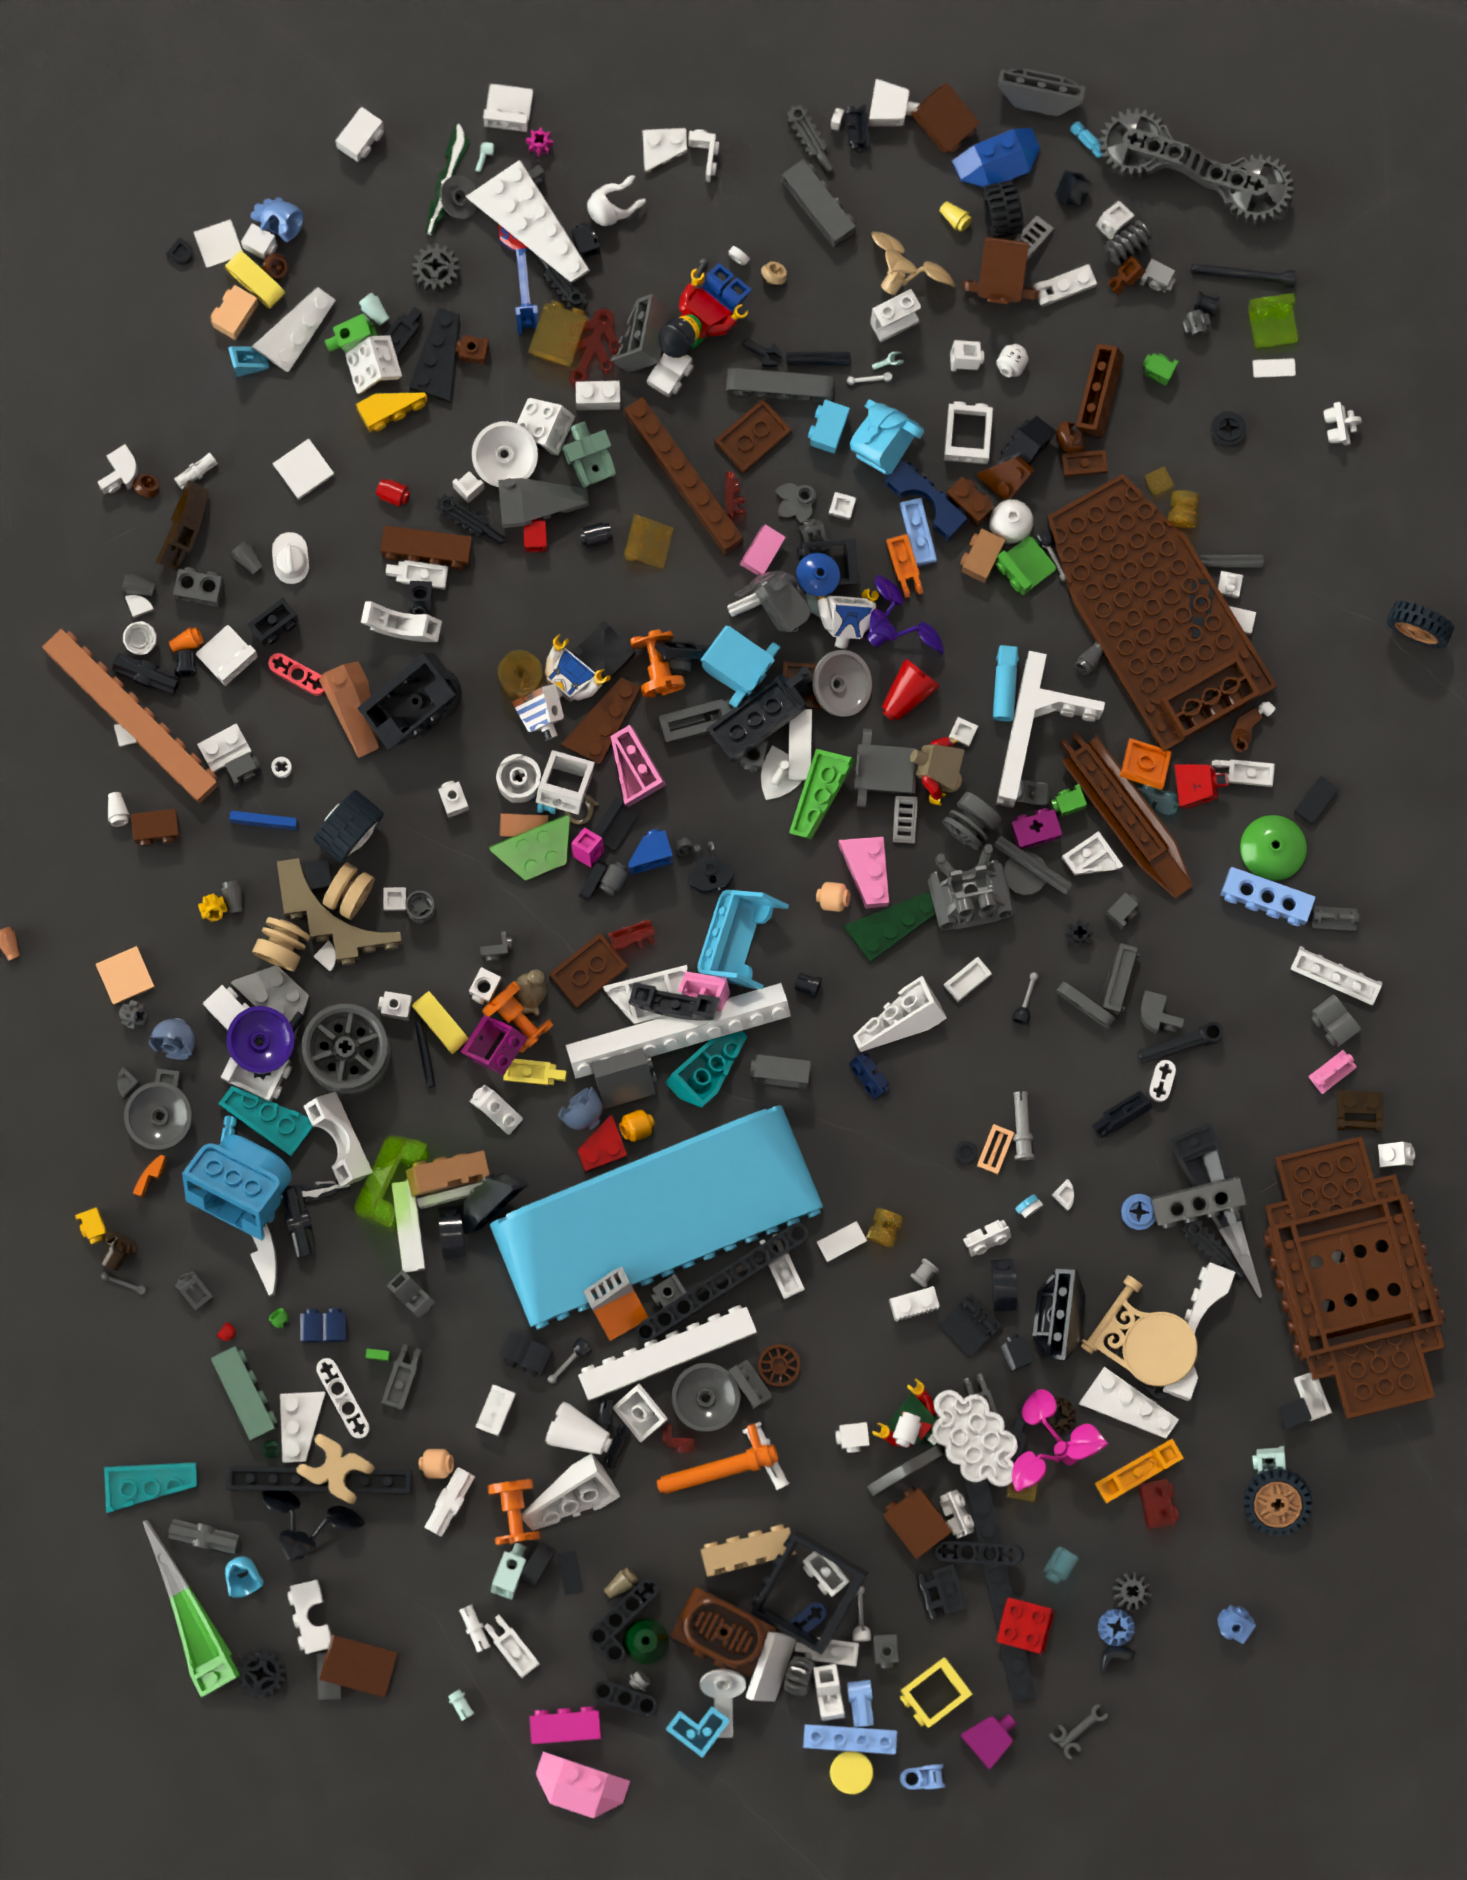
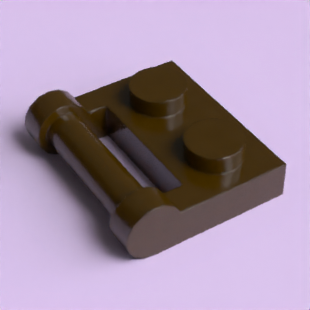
(1359, 1103)

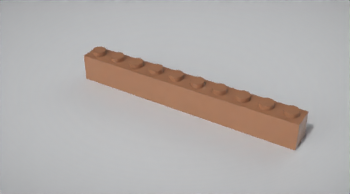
(130, 716)

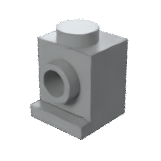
(1158, 276)

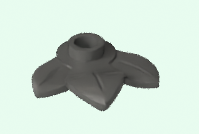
(793, 503)

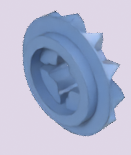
(1131, 1219)
(1106, 1632)

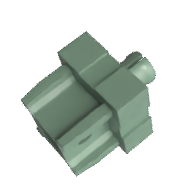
(589, 452)

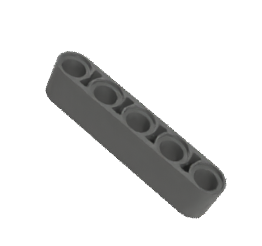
(779, 385)

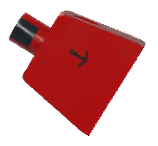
(1198, 784)

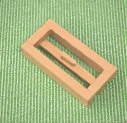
(988, 1167)

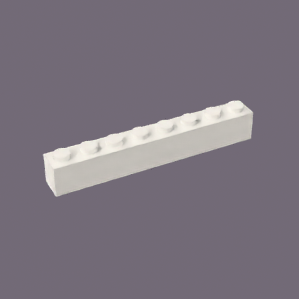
(667, 1353)

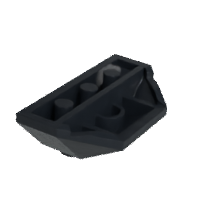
(490, 1199)
(1059, 1314)

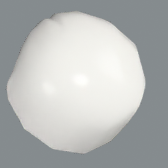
(139, 638)

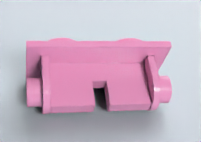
(1333, 1071)

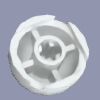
(1011, 521)

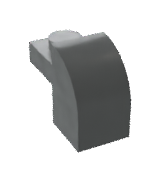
(1152, 1013)
(410, 1294)

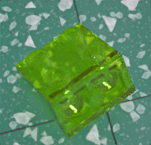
(1273, 320)

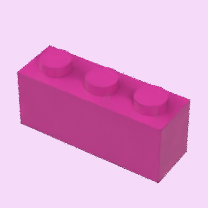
(565, 1725)

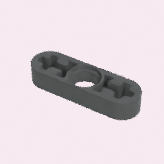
(1085, 1005)

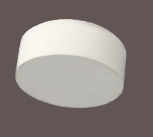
(739, 256)

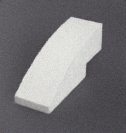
(800, 746)
(266, 1261)

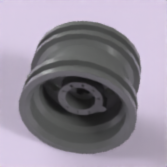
(370, 1068)

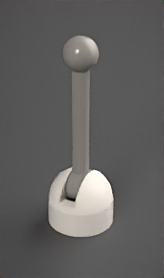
(861, 1632)

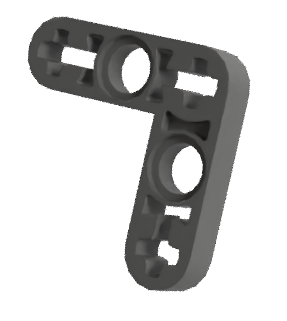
(905, 1469)

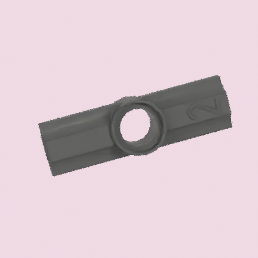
(203, 1536)

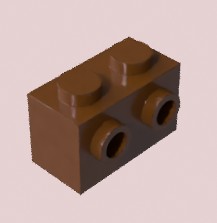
(975, 504)
(155, 827)

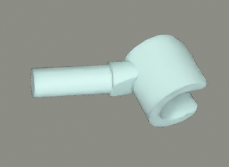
(486, 149)
(890, 360)

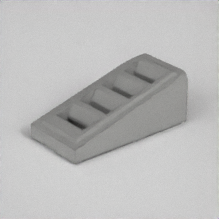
(1026, 232)
(910, 801)
(611, 1295)

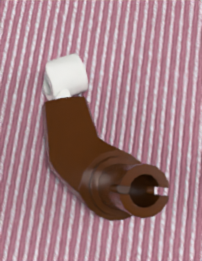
(1242, 730)

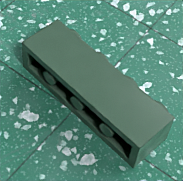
(243, 1393)

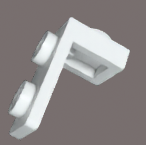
(702, 139)
(496, 1109)

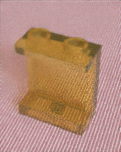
(558, 334)

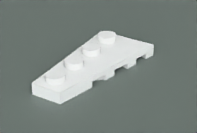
(291, 334)

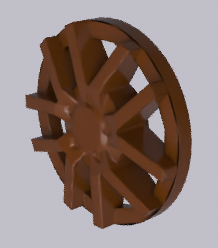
(779, 1365)

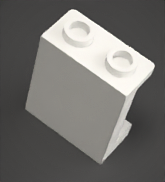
(895, 315)
(266, 1089)

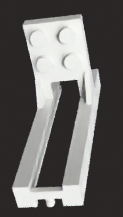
(1031, 704)

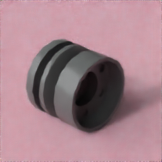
(974, 817)

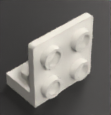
(508, 107)
(373, 361)
(546, 423)
(226, 655)

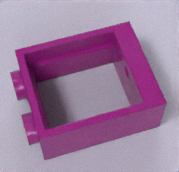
(490, 1030)

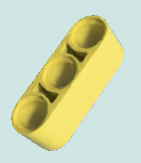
(254, 279)
(440, 1022)

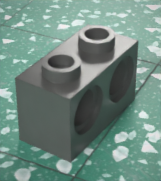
(196, 593)

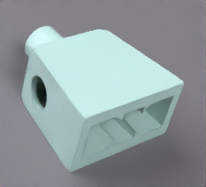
(507, 1580)

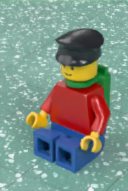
(704, 311)

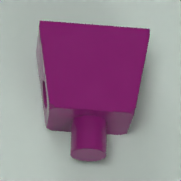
(989, 1738)

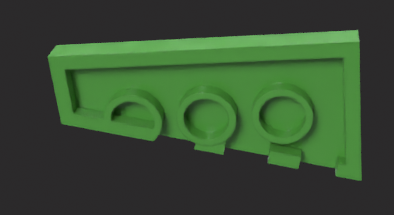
(820, 788)

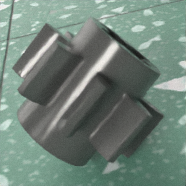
(1197, 323)
(133, 1014)

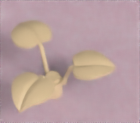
(899, 265)

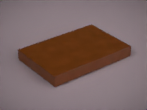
(753, 436)
(588, 970)
(358, 1666)

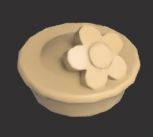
(774, 273)

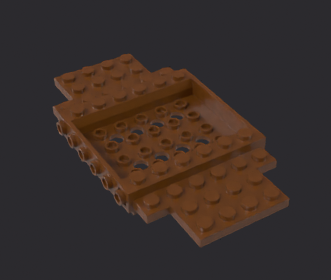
(1377, 1344)

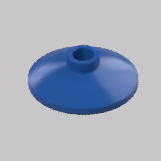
(810, 581)

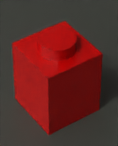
(535, 536)

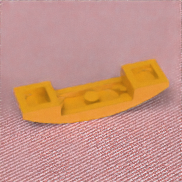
(1139, 1470)

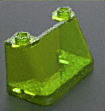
(370, 1201)

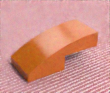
(154, 1170)

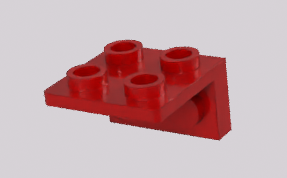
(1025, 1626)

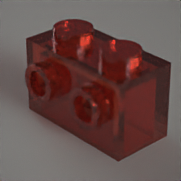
(1158, 1504)

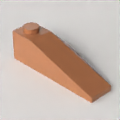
(347, 690)

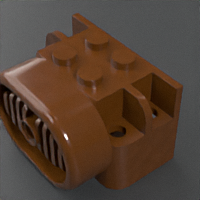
(701, 1626)

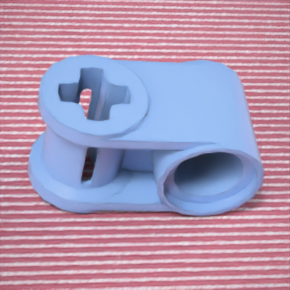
(924, 1777)

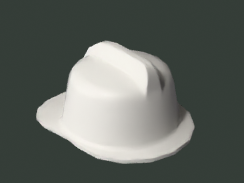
(290, 558)

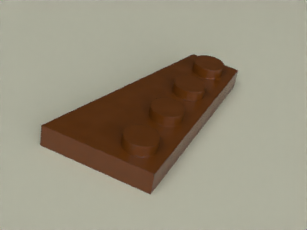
(593, 734)

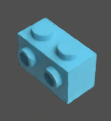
(829, 426)

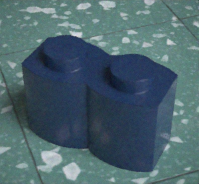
(323, 1327)

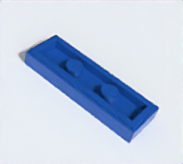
(263, 820)

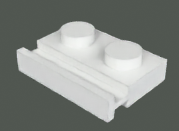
(224, 747)

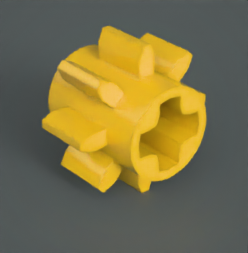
(212, 907)

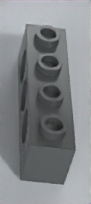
(1162, 1203)

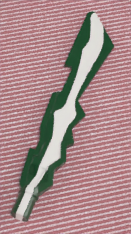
(455, 150)

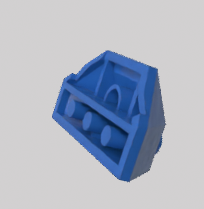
(998, 158)

